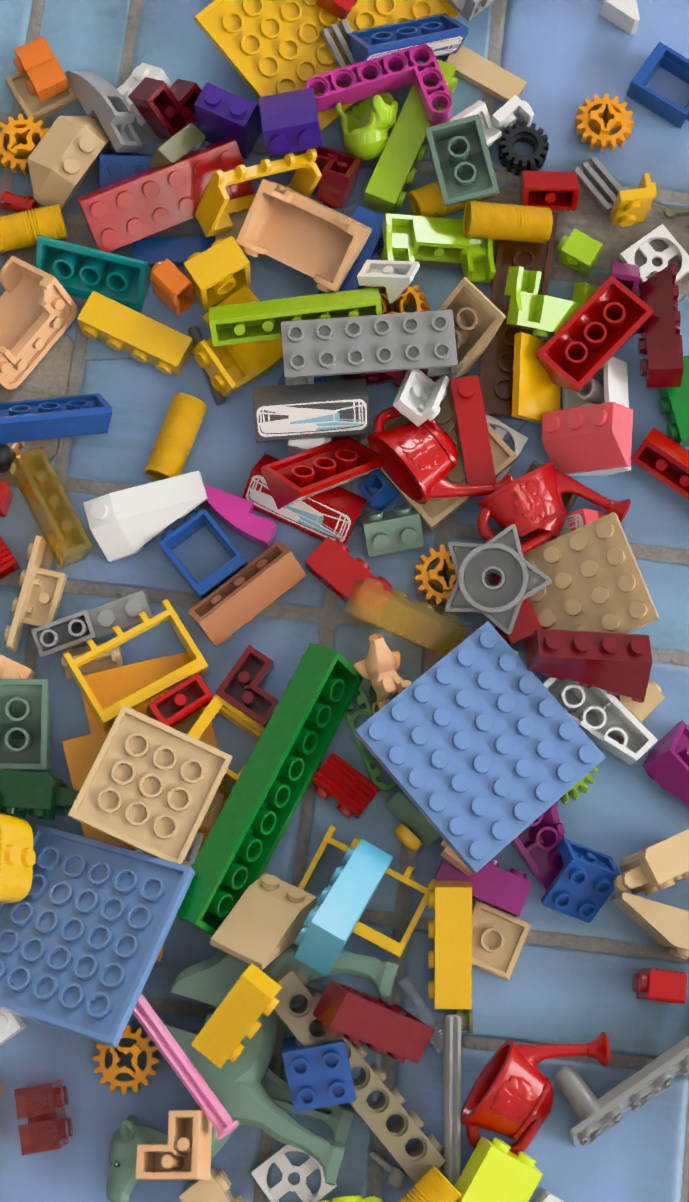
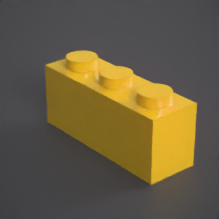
(237, 1016)

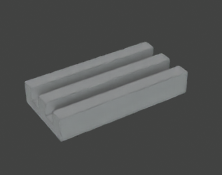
(335, 28)
(590, 188)

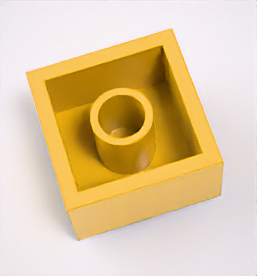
(218, 272)

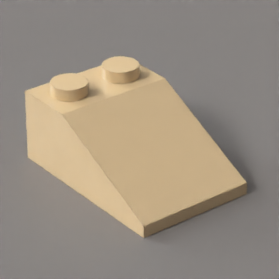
(474, 323)
(264, 921)
(660, 921)

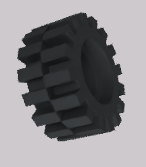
(527, 135)

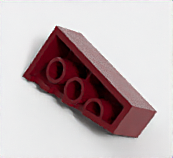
(660, 334)
(593, 659)
(372, 1021)

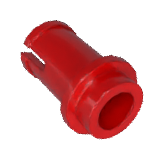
(17, 203)

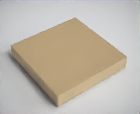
(32, 105)
(496, 939)

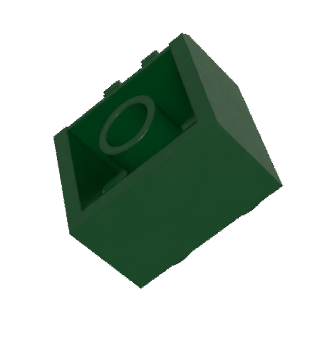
(34, 794)

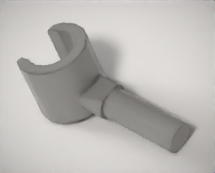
(396, 1176)

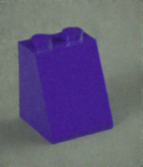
(228, 115)
(290, 122)

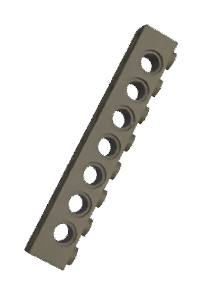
(375, 1114)

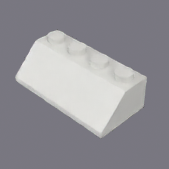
(606, 386)

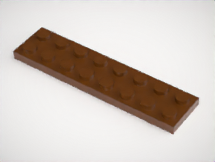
(498, 358)

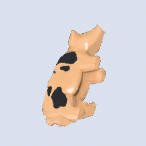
(381, 668)

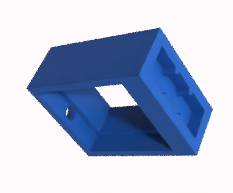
(671, 62)
(191, 525)

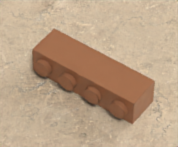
(247, 593)

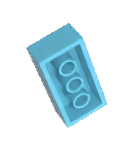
(341, 906)

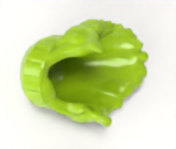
(367, 125)

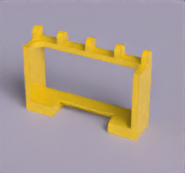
(215, 204)
(108, 716)
(377, 938)

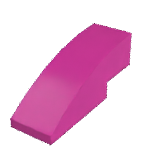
(239, 517)

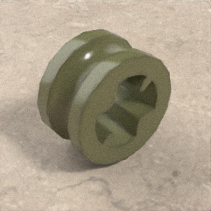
(466, 1019)

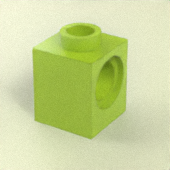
(578, 252)

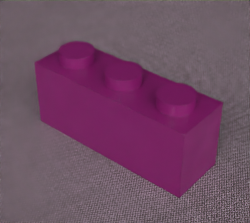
(492, 885)

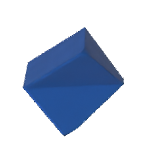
(378, 490)

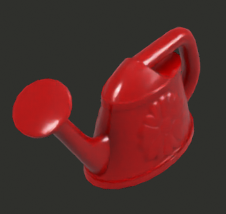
(421, 459)
(537, 505)
(514, 1094)

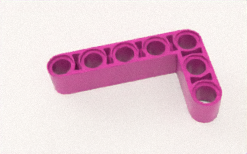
(387, 80)

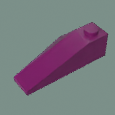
(670, 762)
(539, 847)

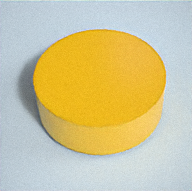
(407, 838)

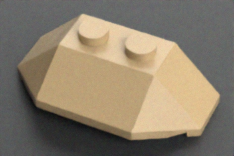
(65, 158)

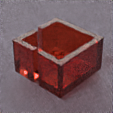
(46, 1116)

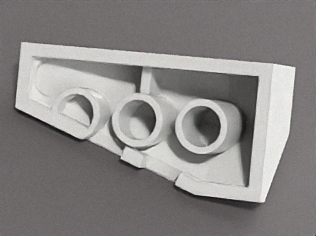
(135, 515)

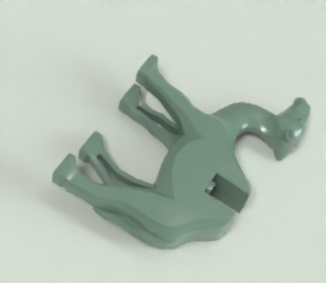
(249, 1086)

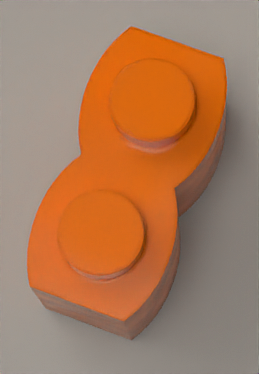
(41, 69)
(172, 287)

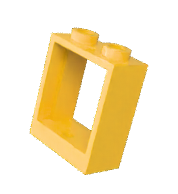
(235, 716)

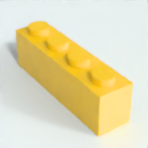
(135, 333)
(452, 945)

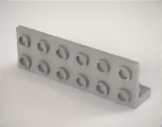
(369, 345)

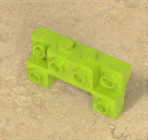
(437, 241)
(540, 312)

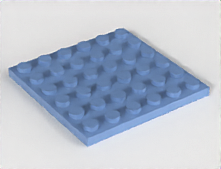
(479, 746)
(86, 933)

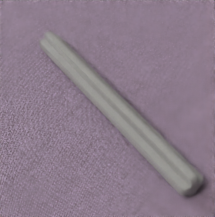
(451, 1097)

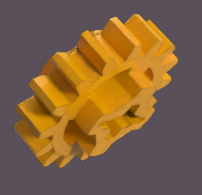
(616, 120)
(23, 140)
(433, 577)
(116, 1068)

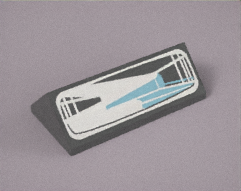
(311, 410)

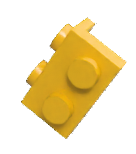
(633, 204)
(222, 365)

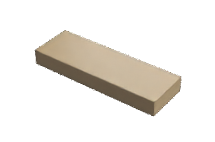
(486, 74)

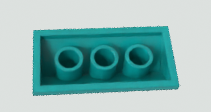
(89, 270)

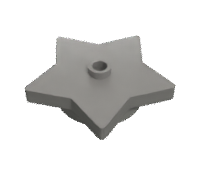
(498, 556)

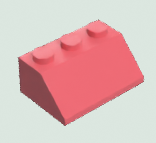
(588, 437)

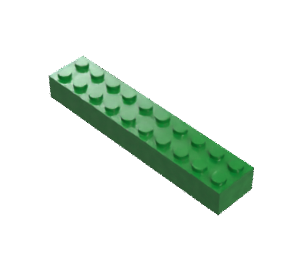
(270, 786)

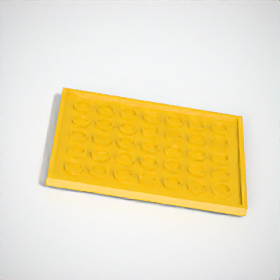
(280, 42)

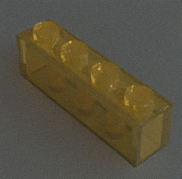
(50, 507)
(403, 618)

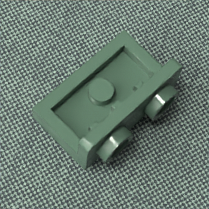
(392, 530)

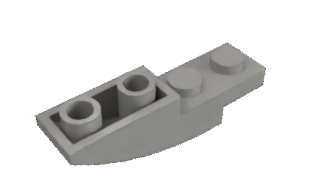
(105, 102)
(90, 624)

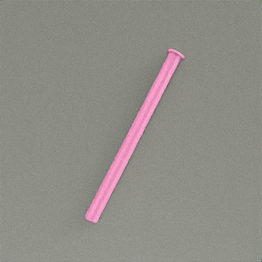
(184, 1068)

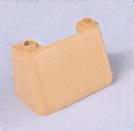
(302, 234)
(32, 318)

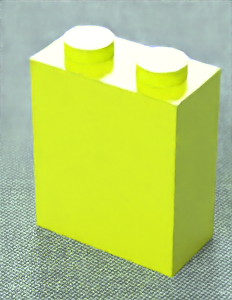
(497, 1174)

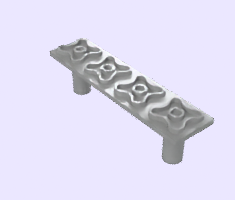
(632, 1093)

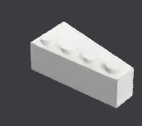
(603, 719)

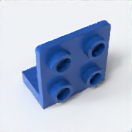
(121, 166)
(582, 882)
(318, 1074)

